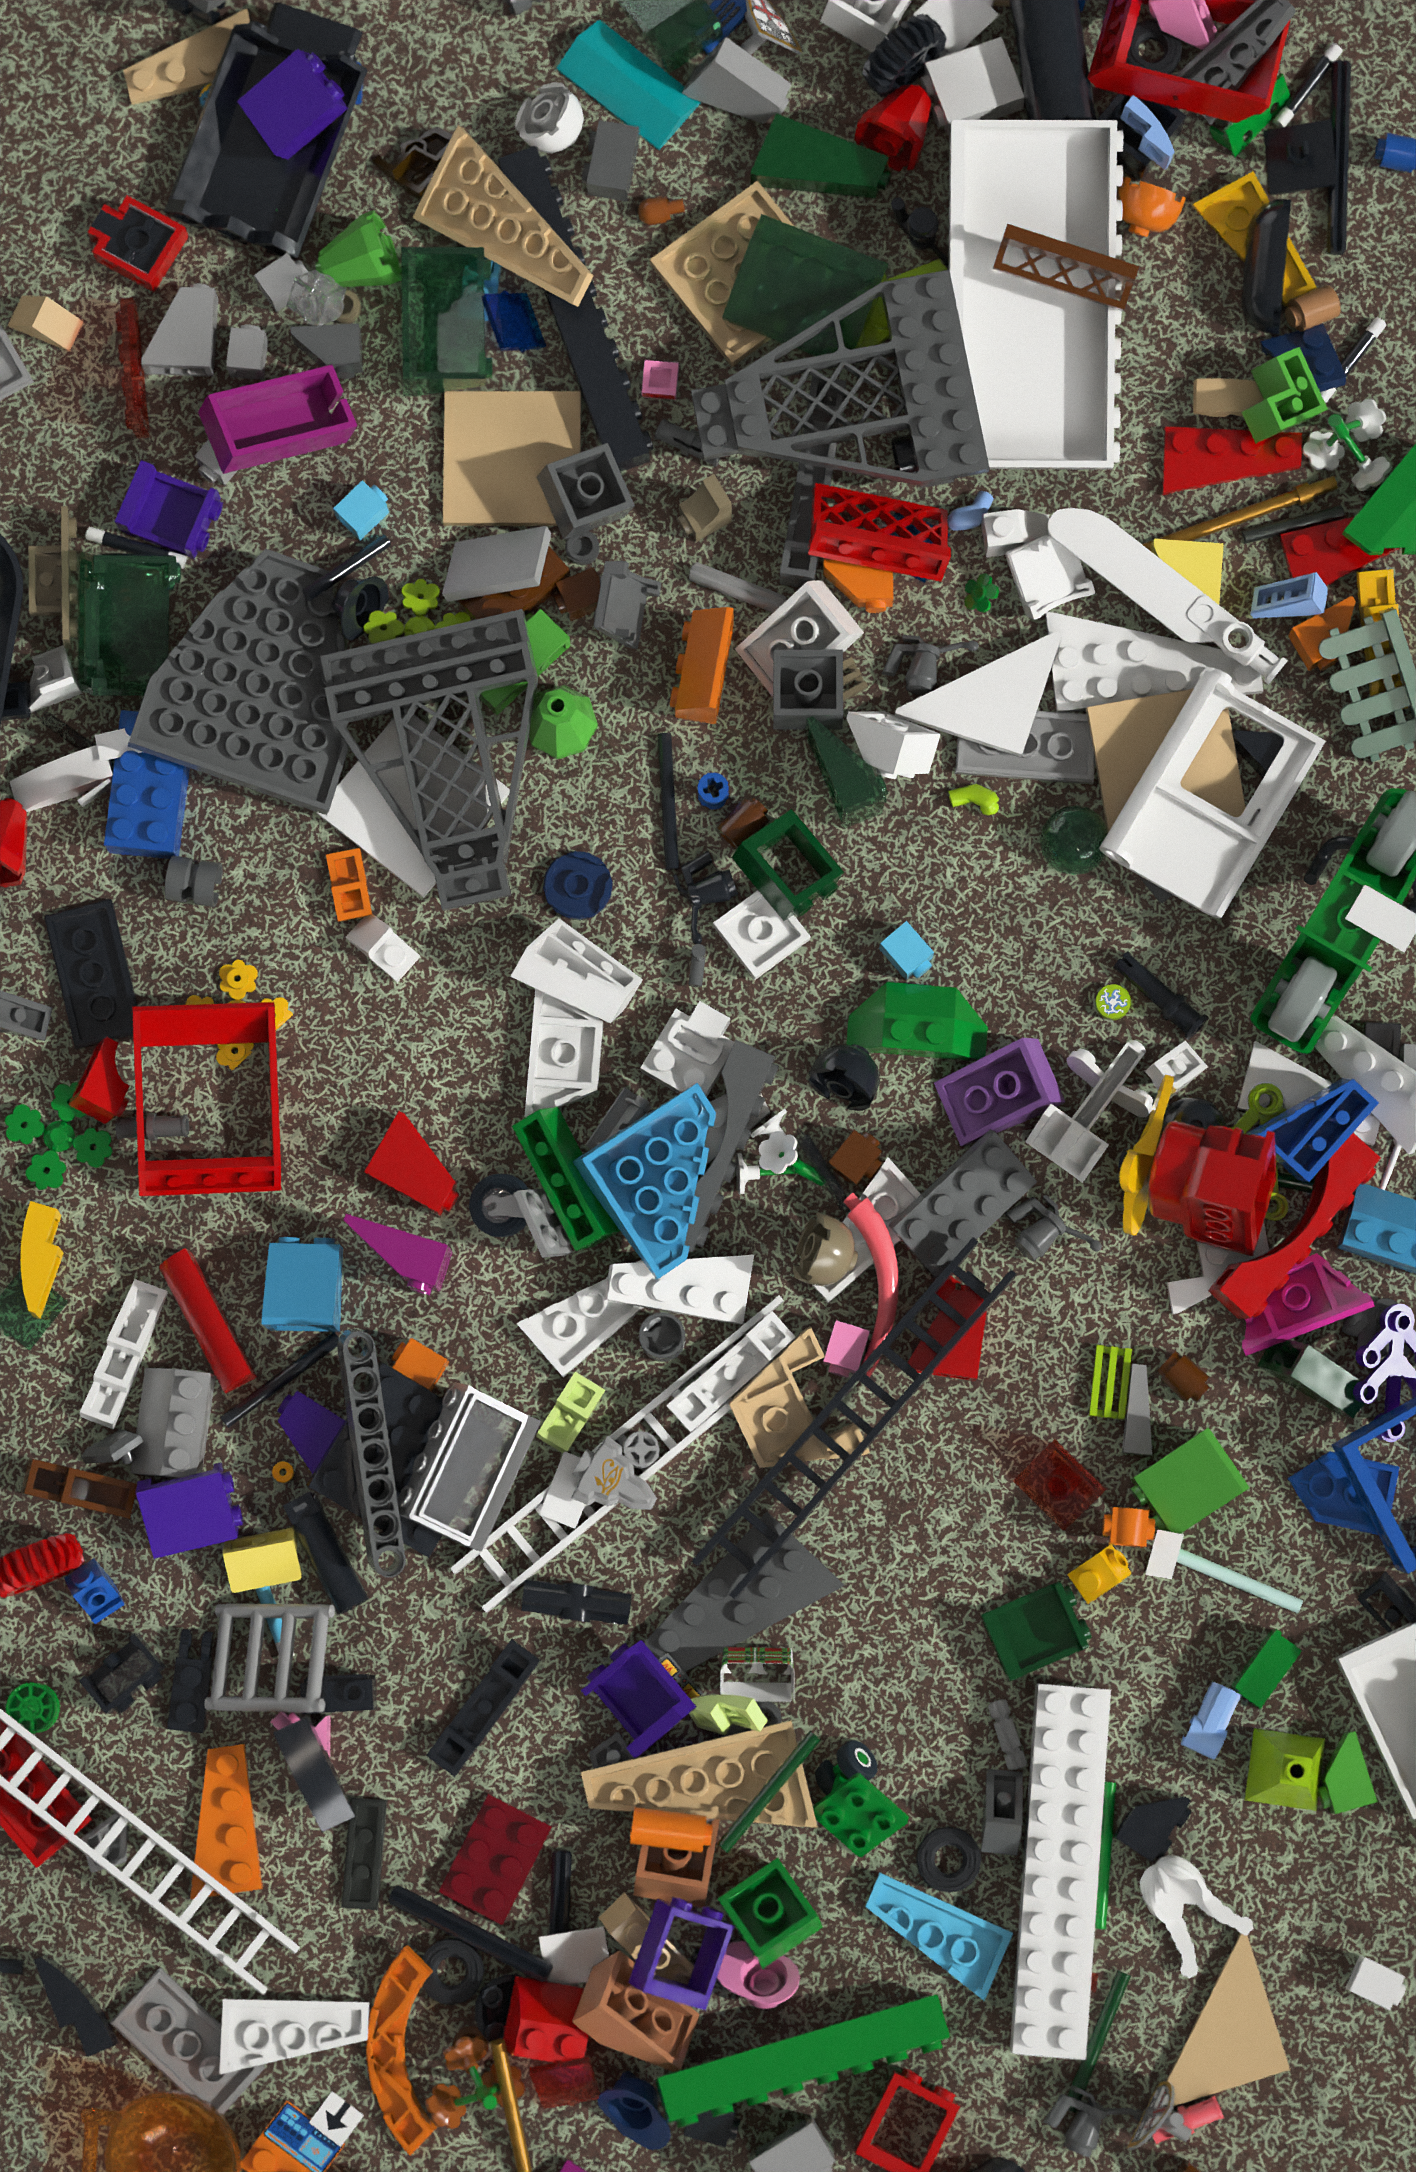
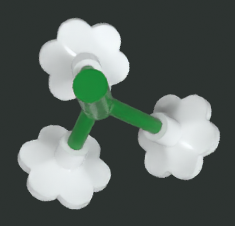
(1365, 422)
(776, 1156)

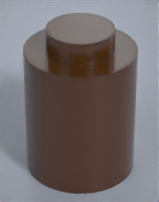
(742, 822)

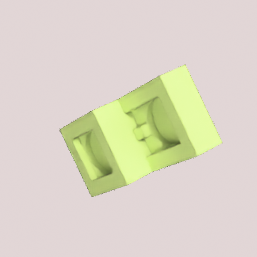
(570, 1413)
(721, 1711)

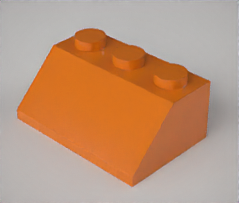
(703, 664)

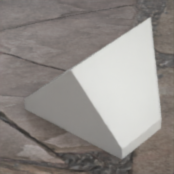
(52, 679)

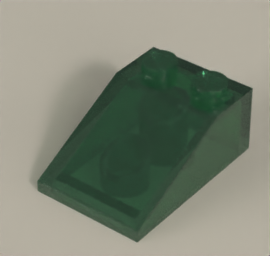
(673, 28)
(847, 776)

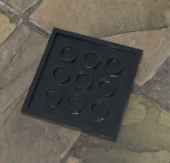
(408, 1417)

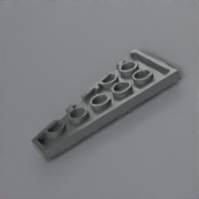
(714, 1620)

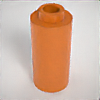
(670, 1830)

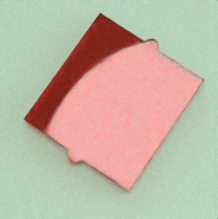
(565, 2082)

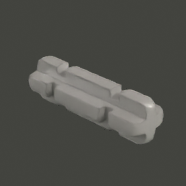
(1007, 1734)

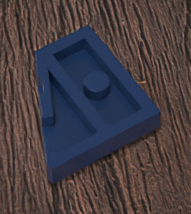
(1317, 352)

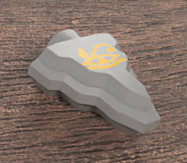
(610, 1479)

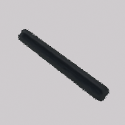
(470, 1933)

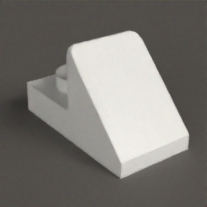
(383, 946)
(1181, 1063)

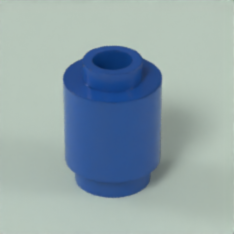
(1396, 152)

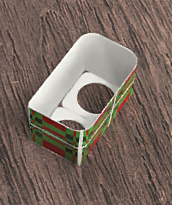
(757, 1656)

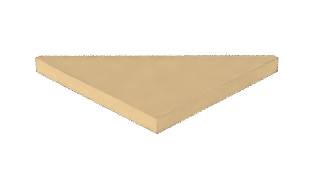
(1233, 2034)

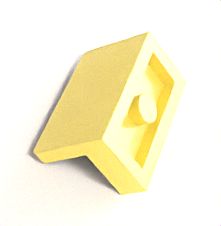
(262, 1560)

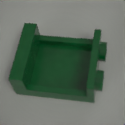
(1036, 1630)

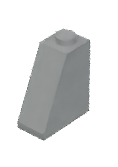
(738, 83)
(186, 335)

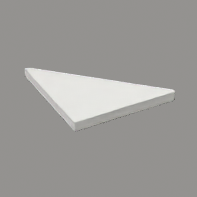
(993, 702)

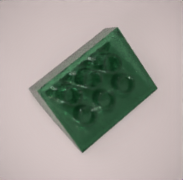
(796, 281)

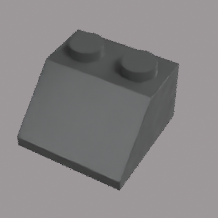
(807, 686)

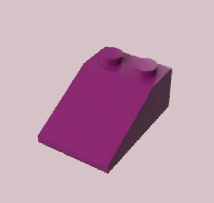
(412, 1257)

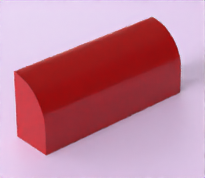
(207, 1320)

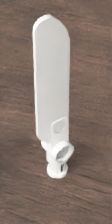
(1158, 587)

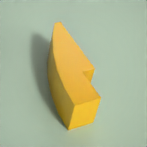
(39, 1256)

